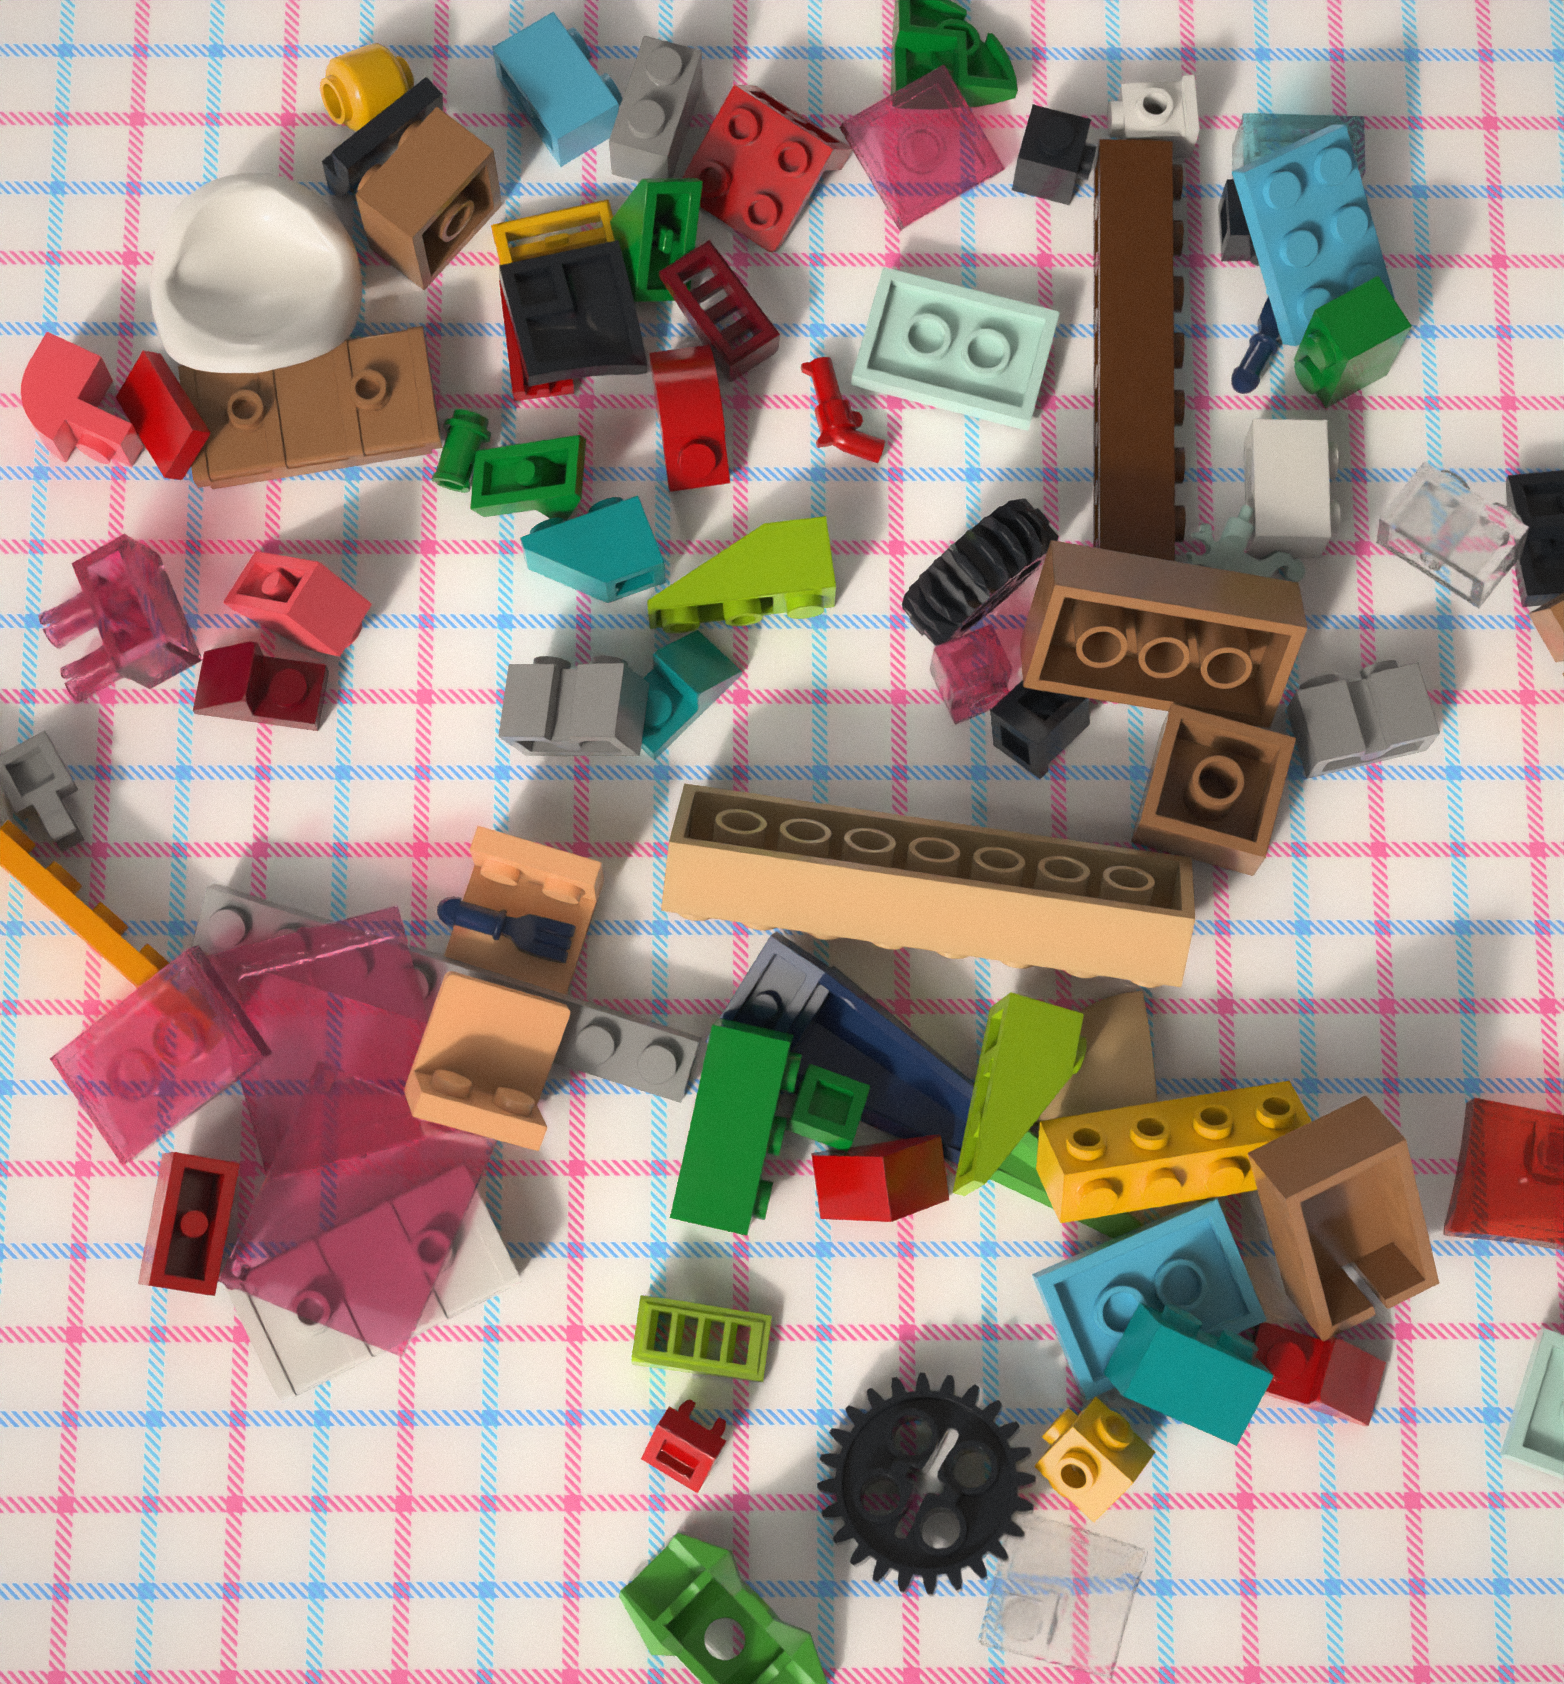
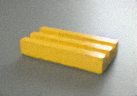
(552, 222)

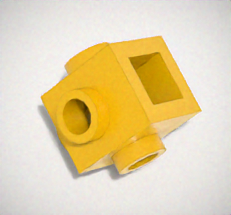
(1092, 1457)

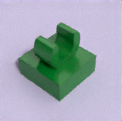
(828, 1107)

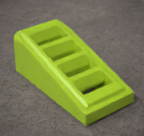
(645, 1334)

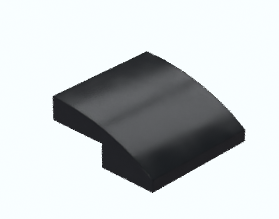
(379, 137)
(1540, 505)

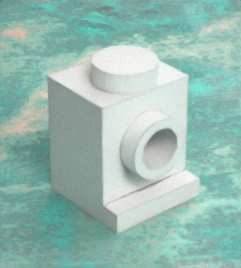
(1157, 113)

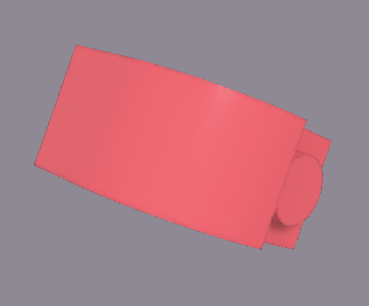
(63, 399)

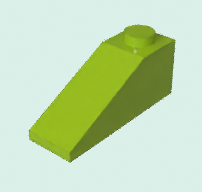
(1021, 1068)

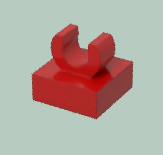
(685, 1447)

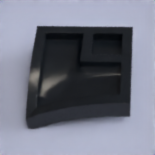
(574, 314)

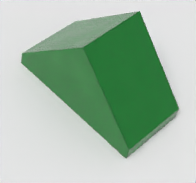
(656, 230)

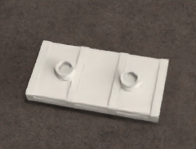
(306, 1354)

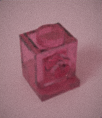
(971, 673)

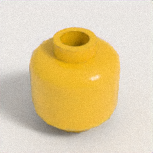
(364, 84)

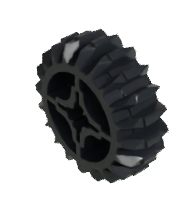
(979, 571)

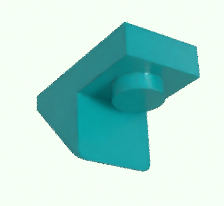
(682, 687)

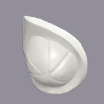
(253, 276)

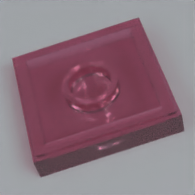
(921, 147)

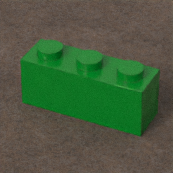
(735, 1127)

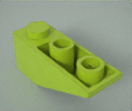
(762, 574)

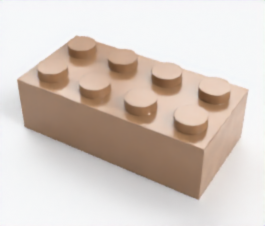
(1161, 633)

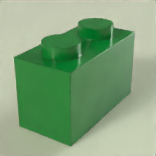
(1350, 342)

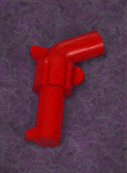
(835, 417)

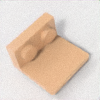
(525, 881)
(486, 1060)

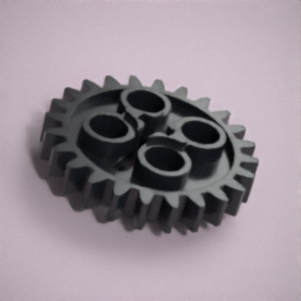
(982, 1511)

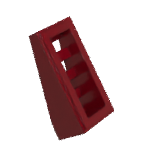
(730, 361)

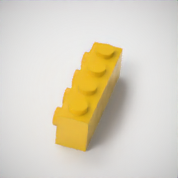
(1161, 1150)

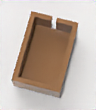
(1341, 1198)

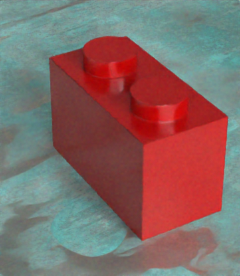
(188, 1223)

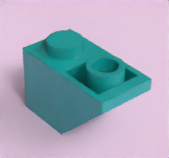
(600, 552)

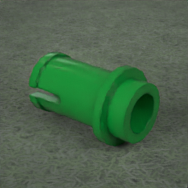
(464, 436)

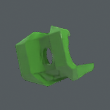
(689, 1590)

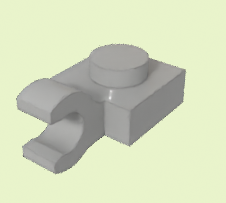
(36, 783)

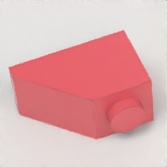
(299, 602)

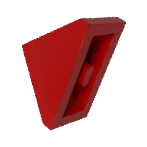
(881, 1179)

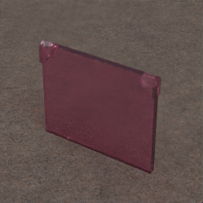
(357, 1211)

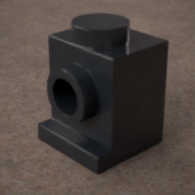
(1037, 725)

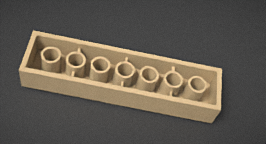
(930, 886)

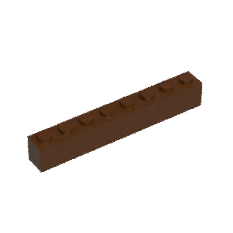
(1137, 349)

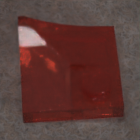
(1509, 1176)

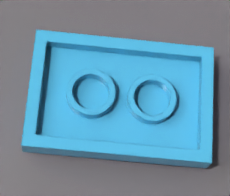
(1309, 226)
(1174, 1261)

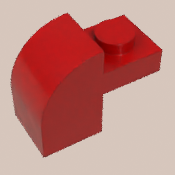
(690, 417)

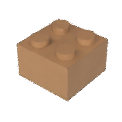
(429, 197)
(1213, 790)

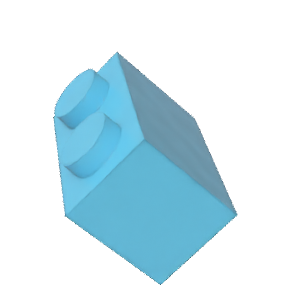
(558, 87)

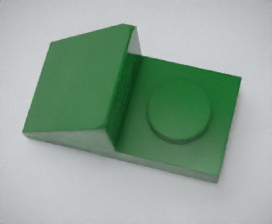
(529, 478)

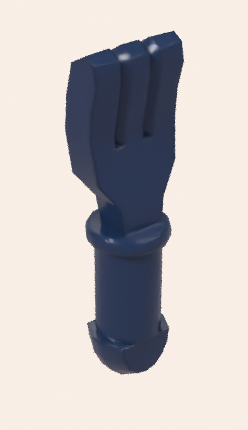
(1261, 348)
(529, 933)

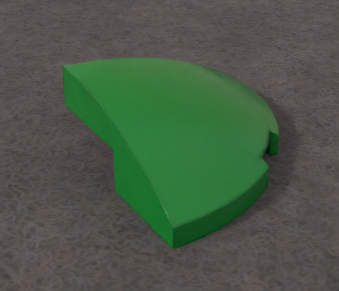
(937, 34)

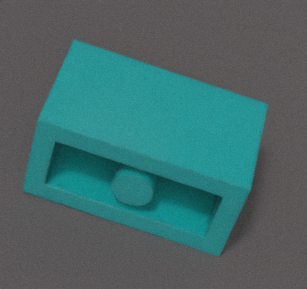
(1188, 1372)

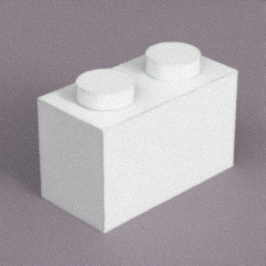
(1290, 487)

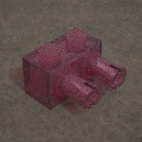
(136, 616)

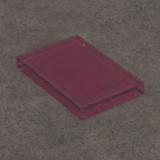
(160, 1055)

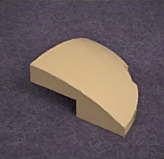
(1116, 1062)

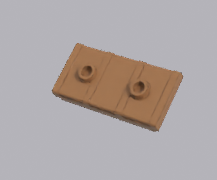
(330, 413)

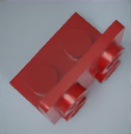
(762, 164)

